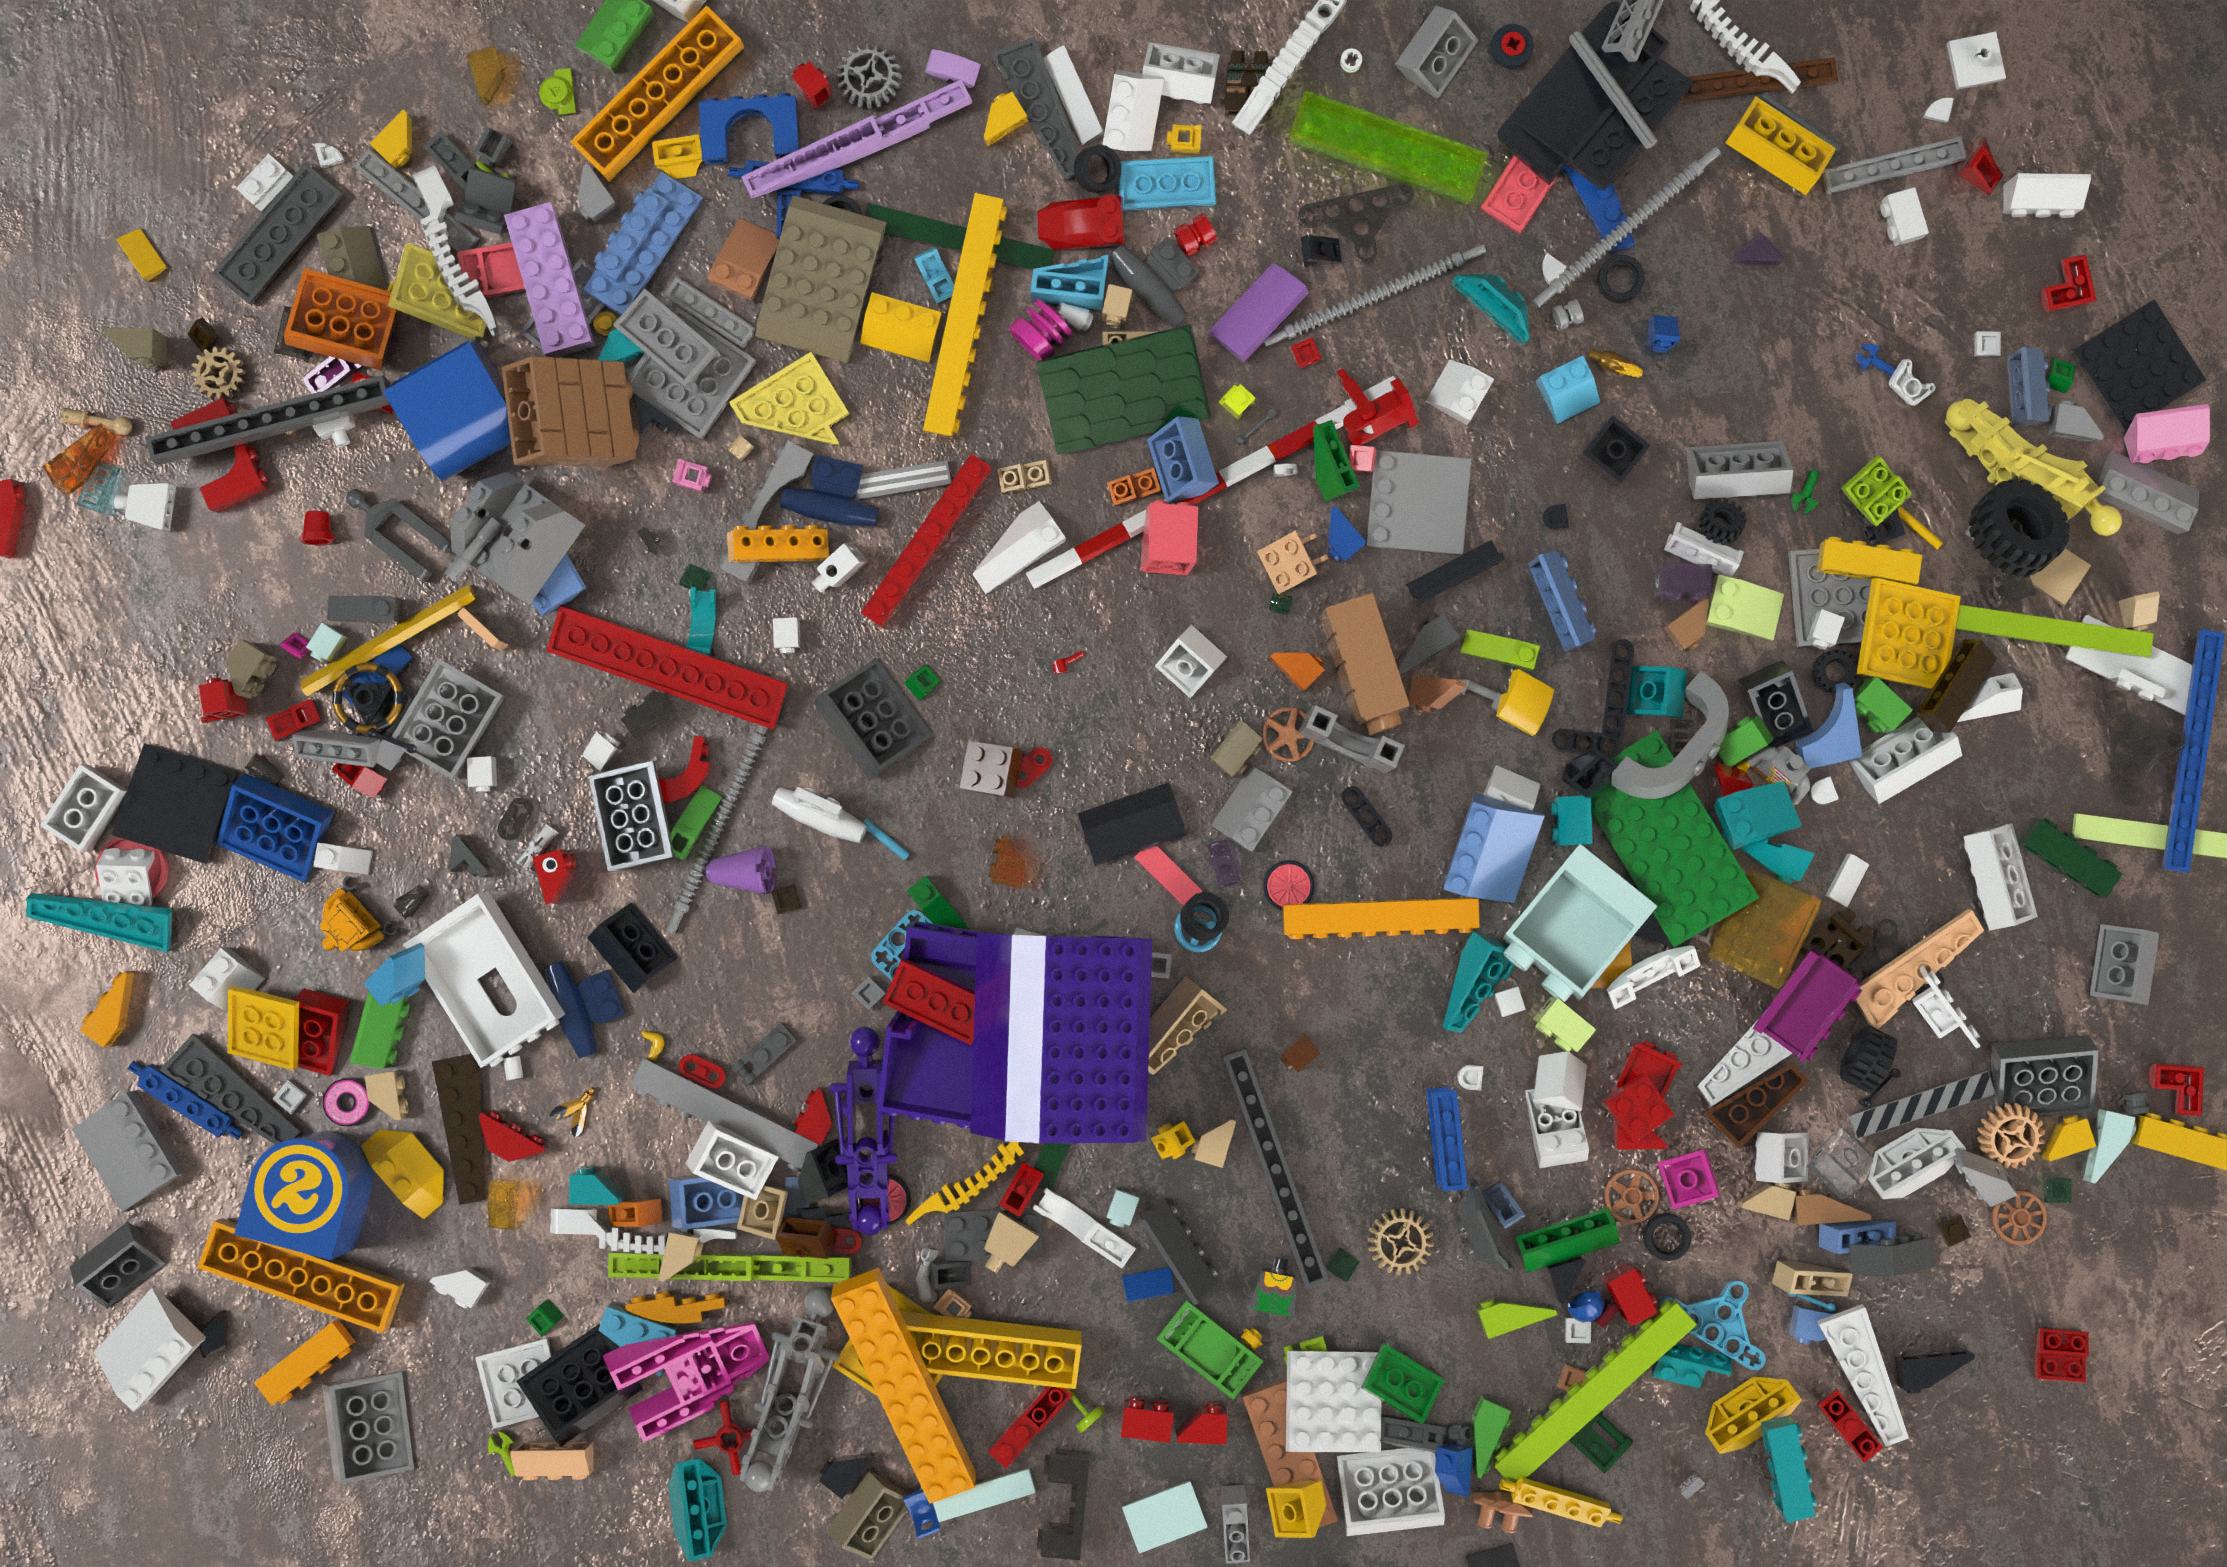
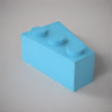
(1074, 283)
(629, 1328)

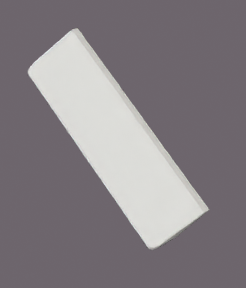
(1073, 95)

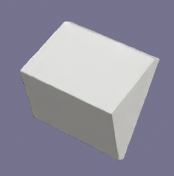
(1560, 1081)

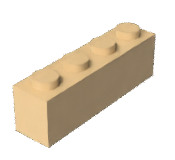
(1178, 1020)

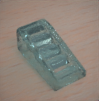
(104, 498)

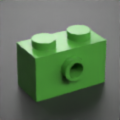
(1744, 740)

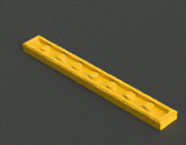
(388, 639)

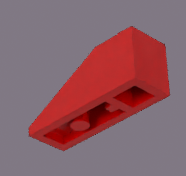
(11, 514)

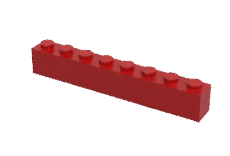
(926, 541)

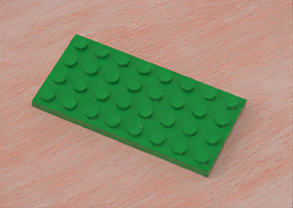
(1672, 850)

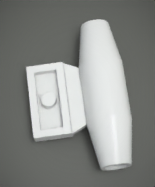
(819, 813)

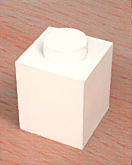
(1825, 629)
(786, 635)
(482, 773)

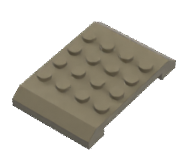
(820, 278)

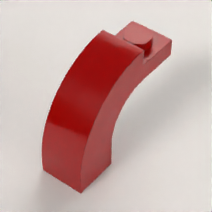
(693, 776)

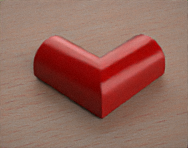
(2077, 287)
(2187, 1083)

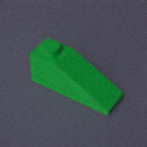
(1332, 465)
(935, 904)

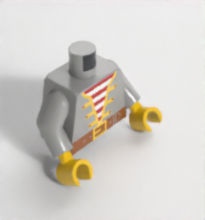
(1780, 765)

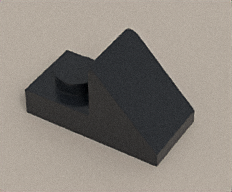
(1320, 250)
(649, 415)

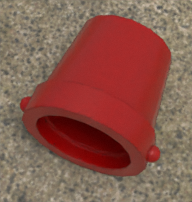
(316, 528)

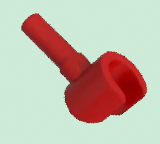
(1059, 665)

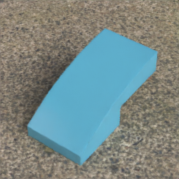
(935, 274)

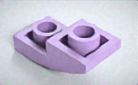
(953, 67)

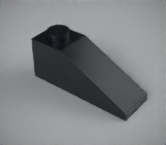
(1925, 1370)

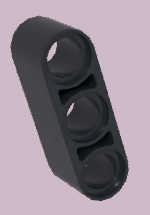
(1363, 804)

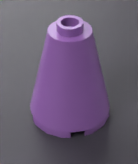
(745, 870)

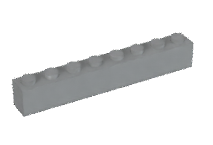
(710, 1105)

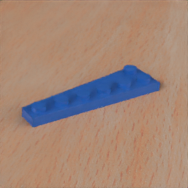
(1602, 207)

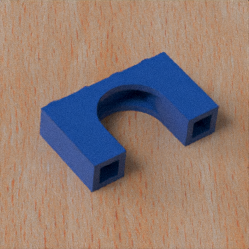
(719, 115)

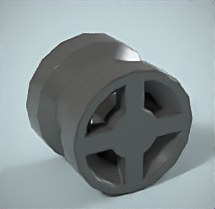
(2136, 1102)

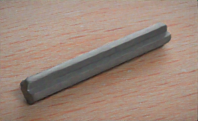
(1772, 101)

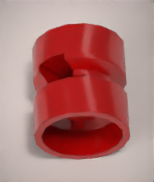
(1194, 235)

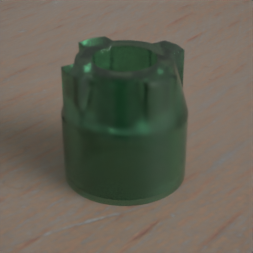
(1280, 603)

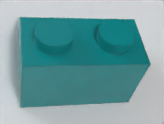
(1657, 692)
(1572, 820)
(593, 1188)

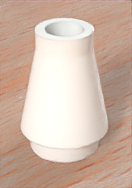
(1077, 317)

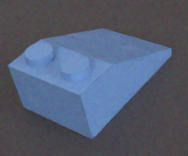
(702, 1203)

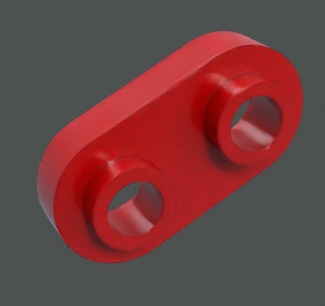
(1032, 768)
(702, 1072)
(840, 1244)

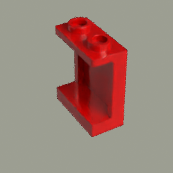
(1657, 1066)

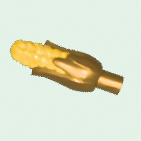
(1615, 363)

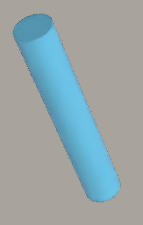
(886, 840)

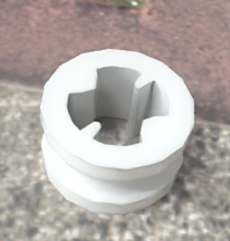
(1355, 53)

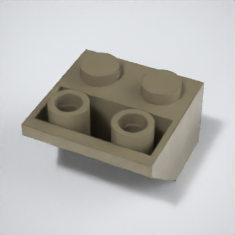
(249, 668)

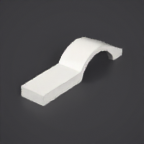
(1085, 1228)

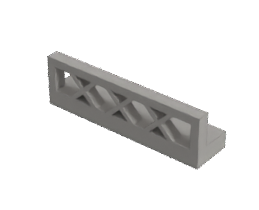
(1635, 30)

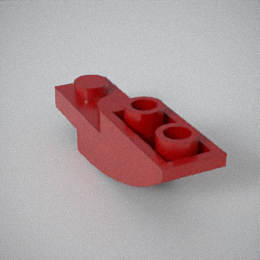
(1028, 1424)

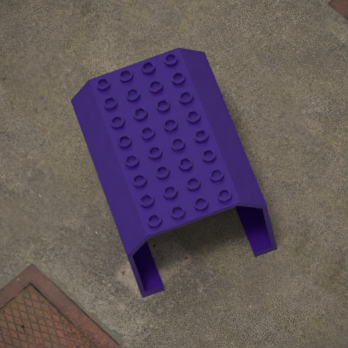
(1061, 1038)

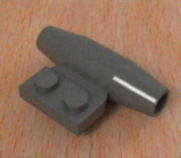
(1157, 278)

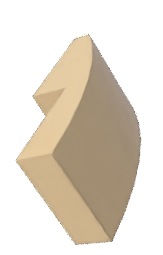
(1024, 476)

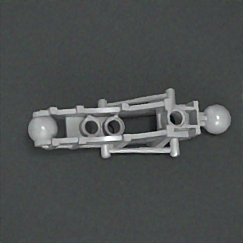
(759, 1474)

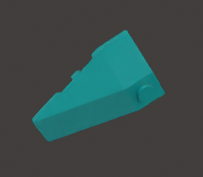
(1779, 860)
(1477, 974)

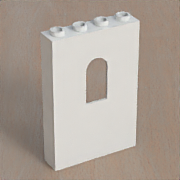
(466, 948)

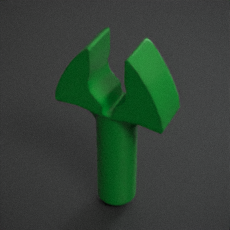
(1806, 493)

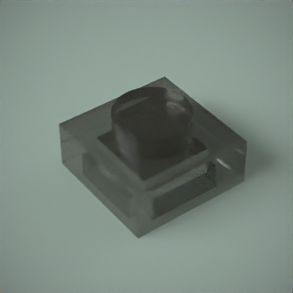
(650, 539)

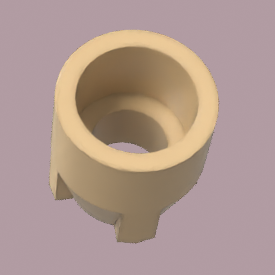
(740, 448)

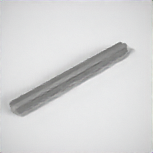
(1613, 90)

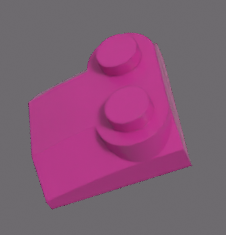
(1689, 1178)

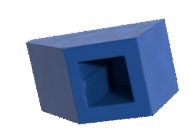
(1662, 333)

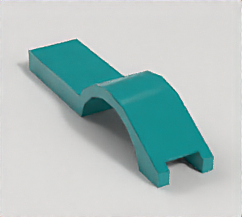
(702, 620)

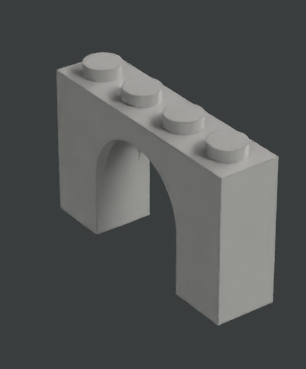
(1323, 729)

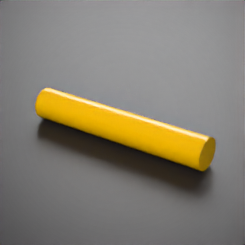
(1919, 528)

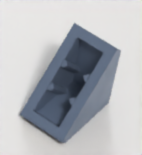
(1503, 1205)

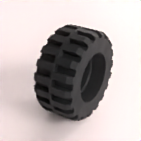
(2035, 511)

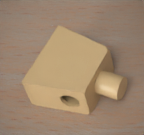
(1008, 1241)

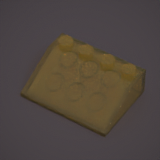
(1766, 933)

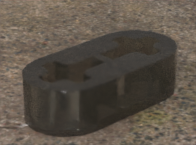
(520, 822)

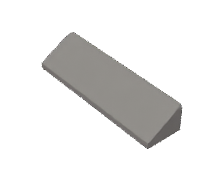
(336, 747)

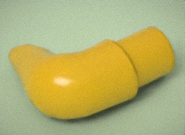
(657, 1046)

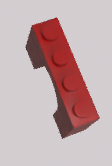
(244, 478)

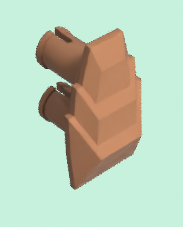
(1504, 1504)

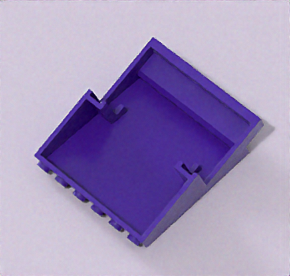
(923, 1067)

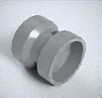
(1567, 314)

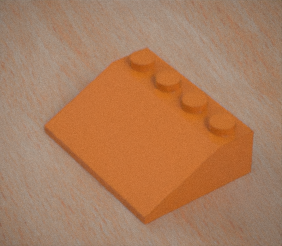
(341, 319)

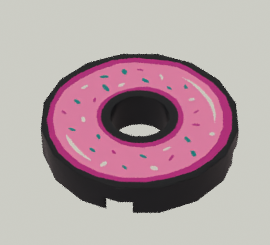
(333, 1102)

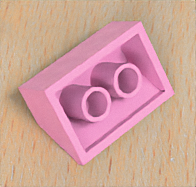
(2168, 434)

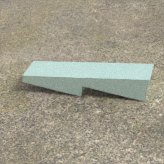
(987, 1494)

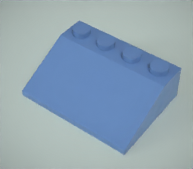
(1561, 600)
(1493, 850)

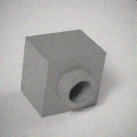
(1166, 959)

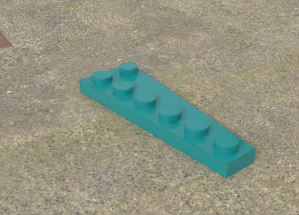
(119, 921)

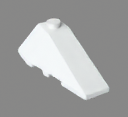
(1023, 543)

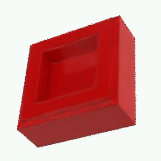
(1305, 353)

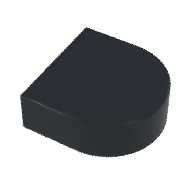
(1555, 517)

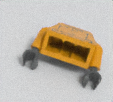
(349, 923)

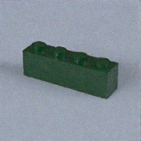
(2071, 858)

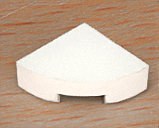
(1939, 110)
(328, 155)
(1551, 268)
(1285, 470)

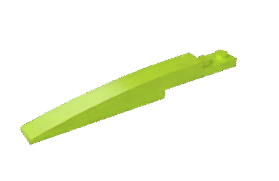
(734, 1267)

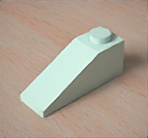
(2111, 1136)

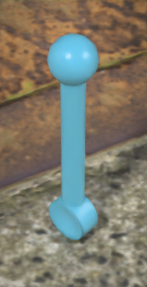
(1830, 1307)

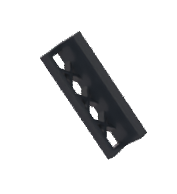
(1454, 572)

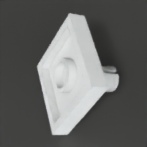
(1976, 60)

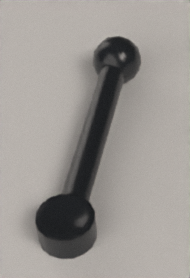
(411, 748)
(1894, 1073)

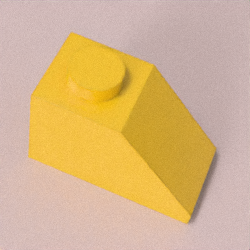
(1004, 117)
(395, 140)
(2069, 1138)

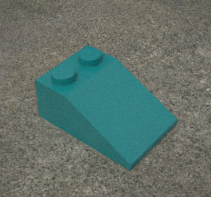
(1756, 814)

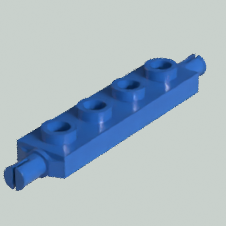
(827, 183)
(185, 1101)

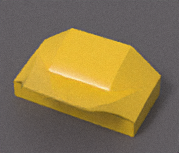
(678, 156)

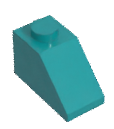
(619, 348)

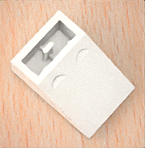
(1556, 1134)

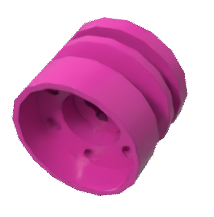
(1041, 330)

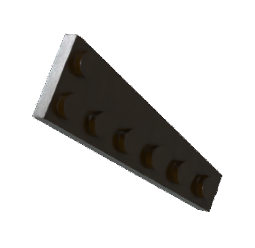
(461, 1102)

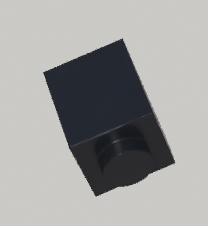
(844, 1472)

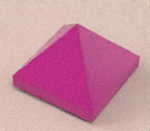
(295, 645)

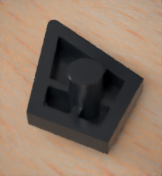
(215, 1335)

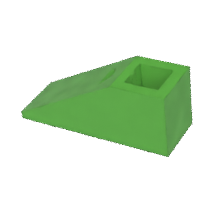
(693, 821)
(1487, 1425)

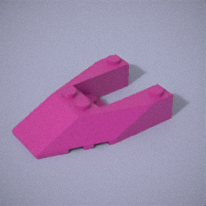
(699, 1366)

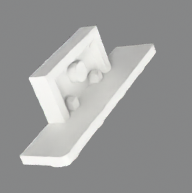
(1939, 1012)

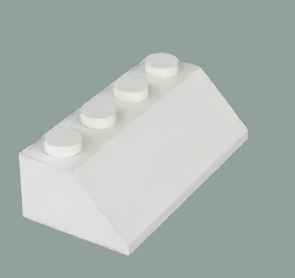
(1904, 758)
(2000, 877)

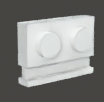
(264, 182)

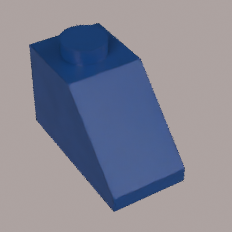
(1342, 537)
(1454, 1468)

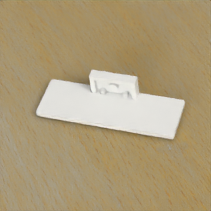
(2153, 678)

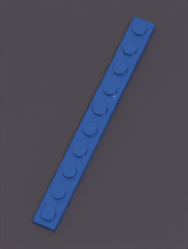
(2194, 752)

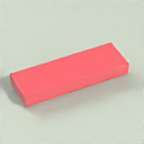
(1167, 873)

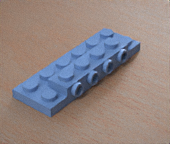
(641, 242)

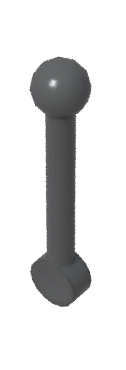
(1271, 413)

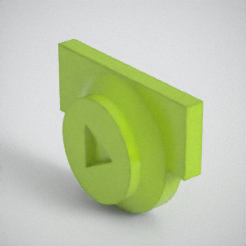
(558, 92)

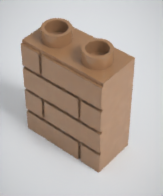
(569, 412)
(1365, 663)

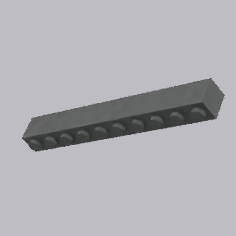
(268, 420)
(1275, 1168)

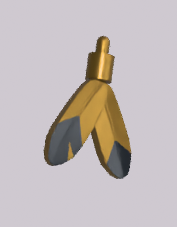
(578, 1108)

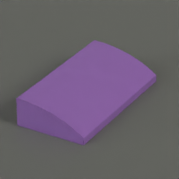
(1259, 312)

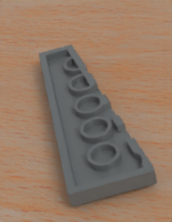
(1030, 82)
(213, 1079)

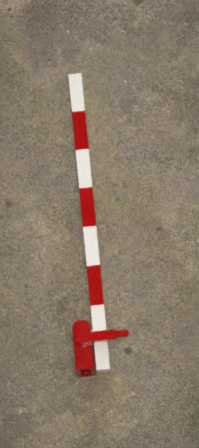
(1363, 415)

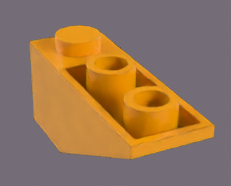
(111, 1014)

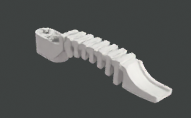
(1283, 65)
(1772, 66)
(438, 201)
(585, 1221)

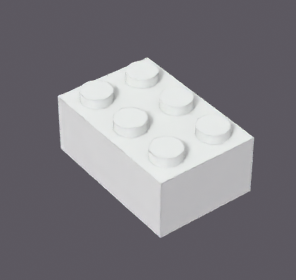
(84, 808)

